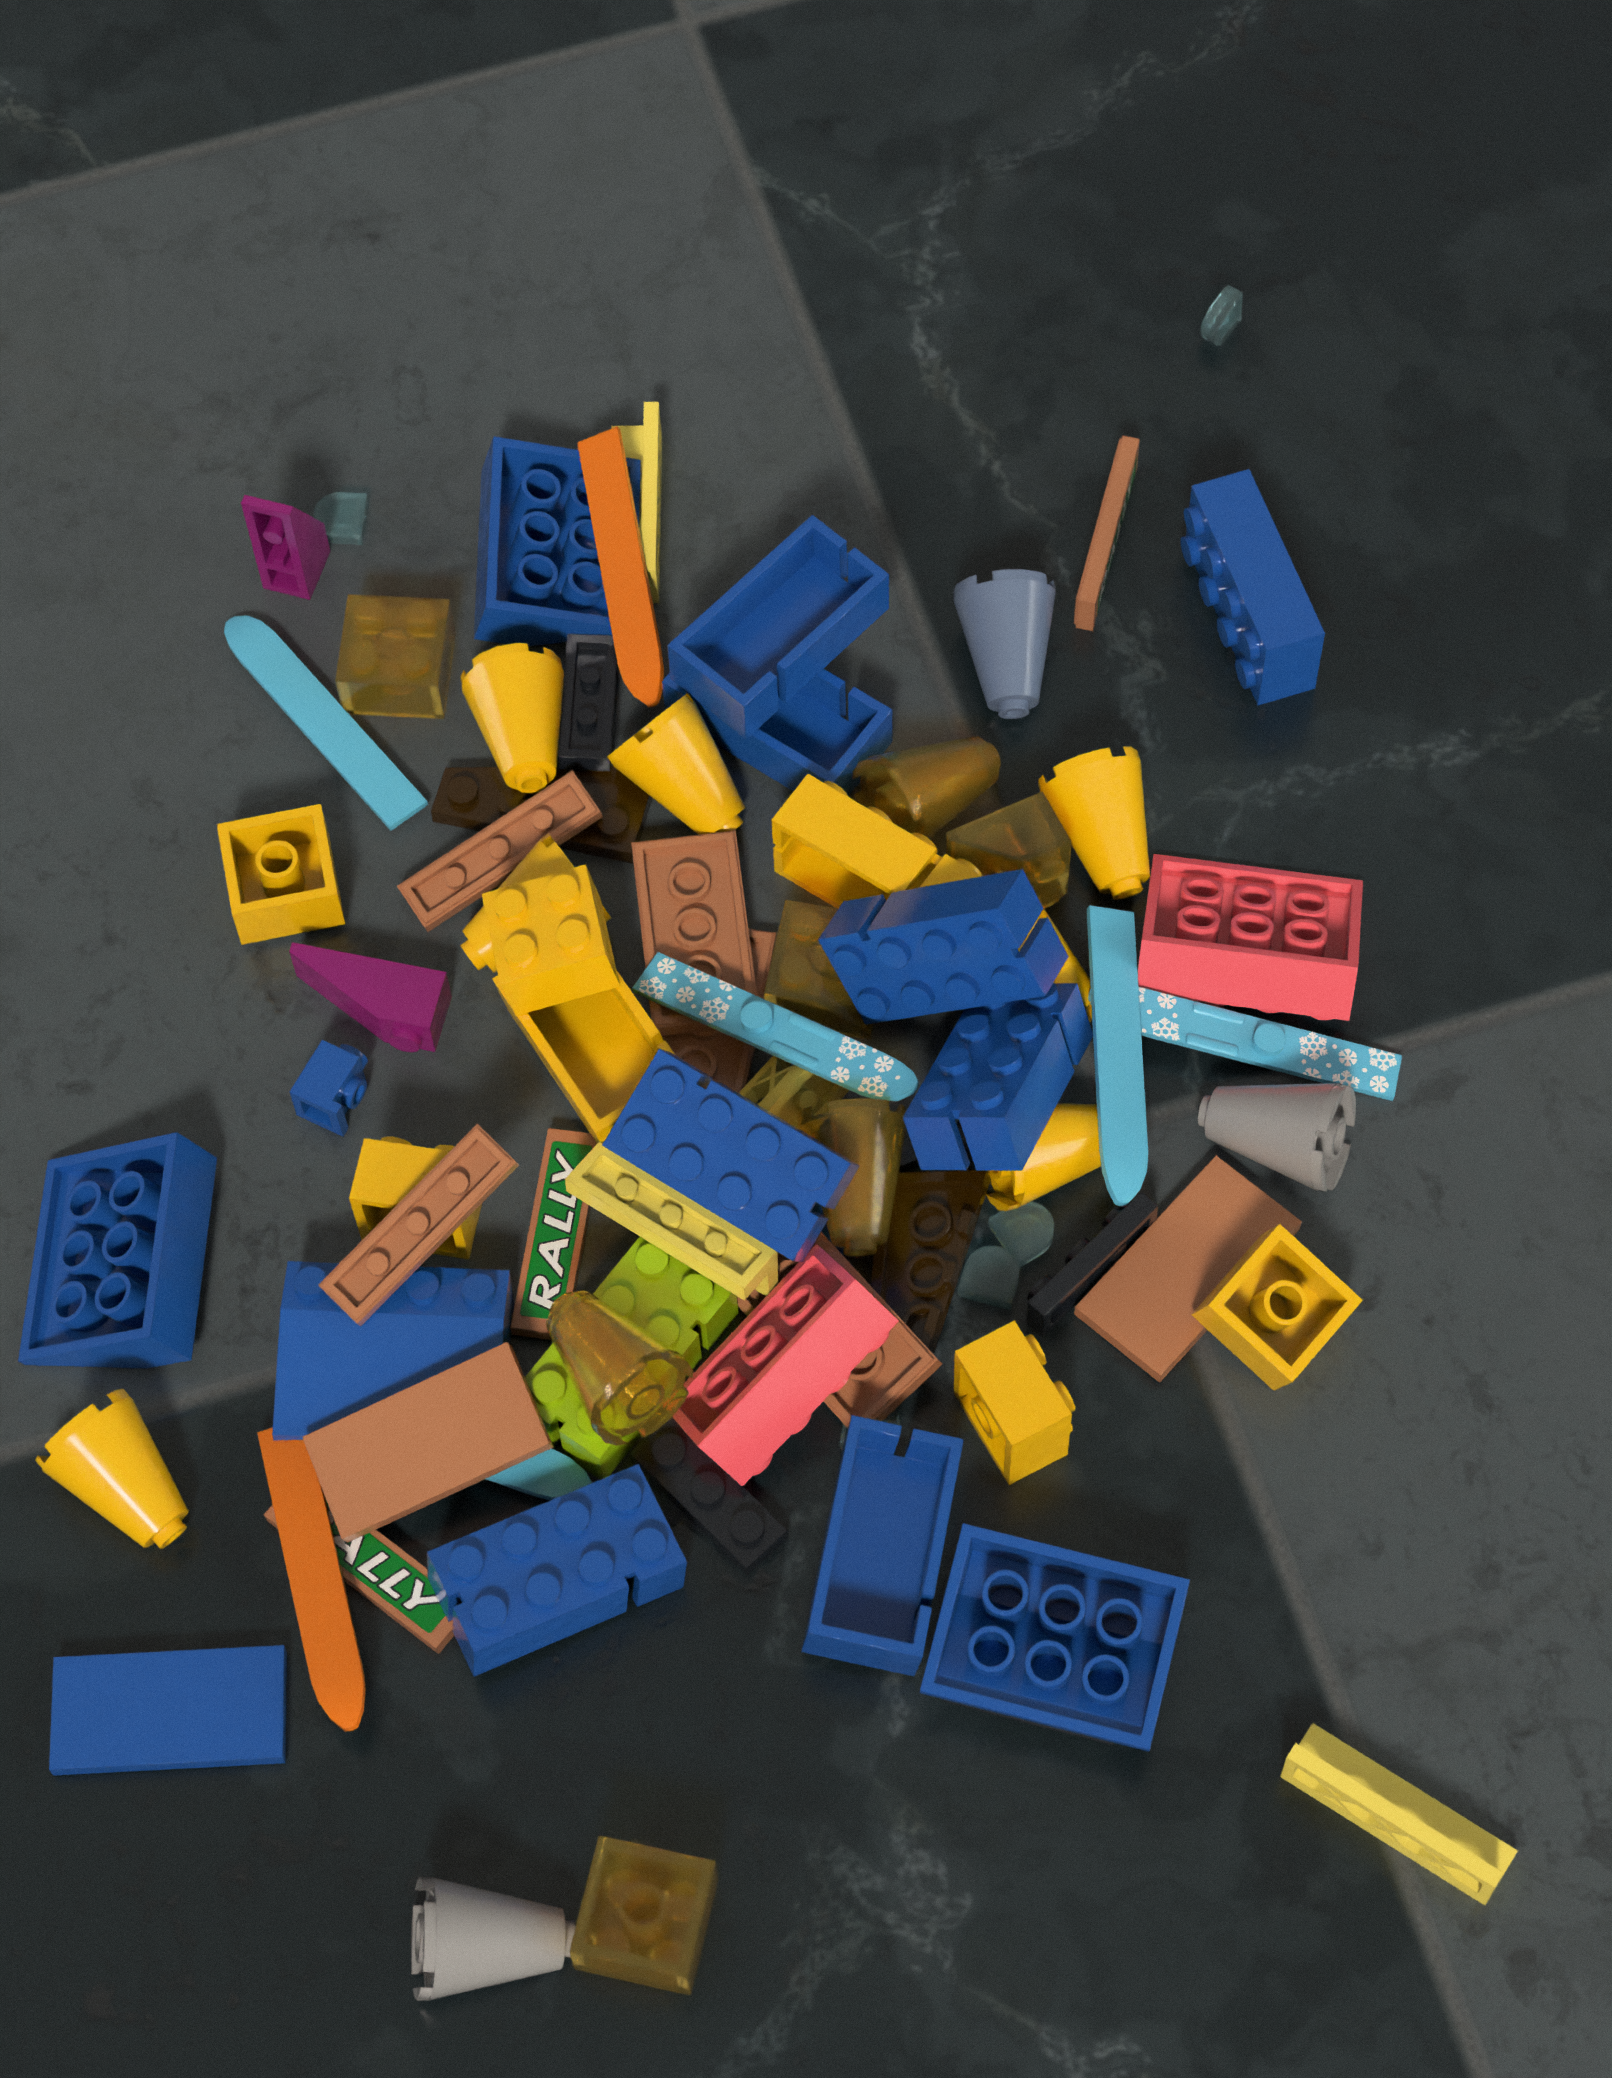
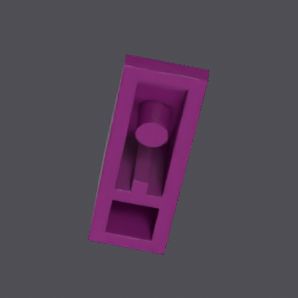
(286, 546)
(388, 998)

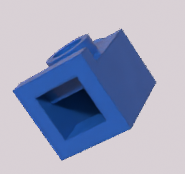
(330, 1086)

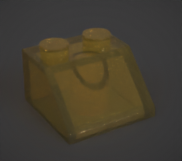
(1018, 838)
(803, 975)

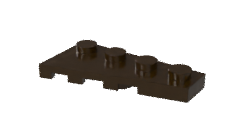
(480, 796)
(928, 1246)

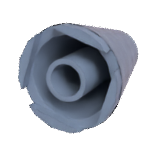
(1007, 635)

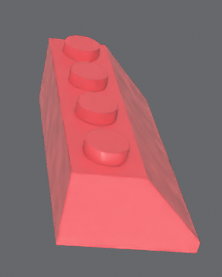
(781, 1364)

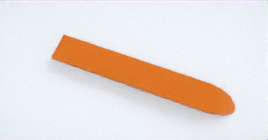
(622, 565)
(315, 1580)

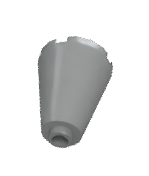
(1284, 1127)
(482, 1938)

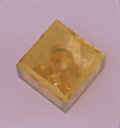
(395, 656)
(644, 1915)

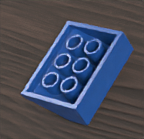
(538, 547)
(120, 1256)
(425, 1327)
(1055, 1637)

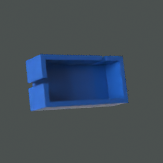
(1252, 588)
(778, 626)
(806, 733)
(944, 947)
(999, 1080)
(730, 1155)
(882, 1547)
(555, 1569)

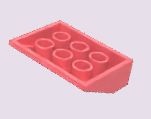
(1251, 937)

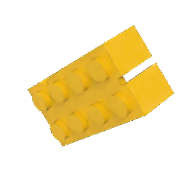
(853, 850)
(594, 1050)

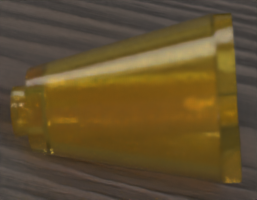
(928, 783)
(874, 1140)
(616, 1367)

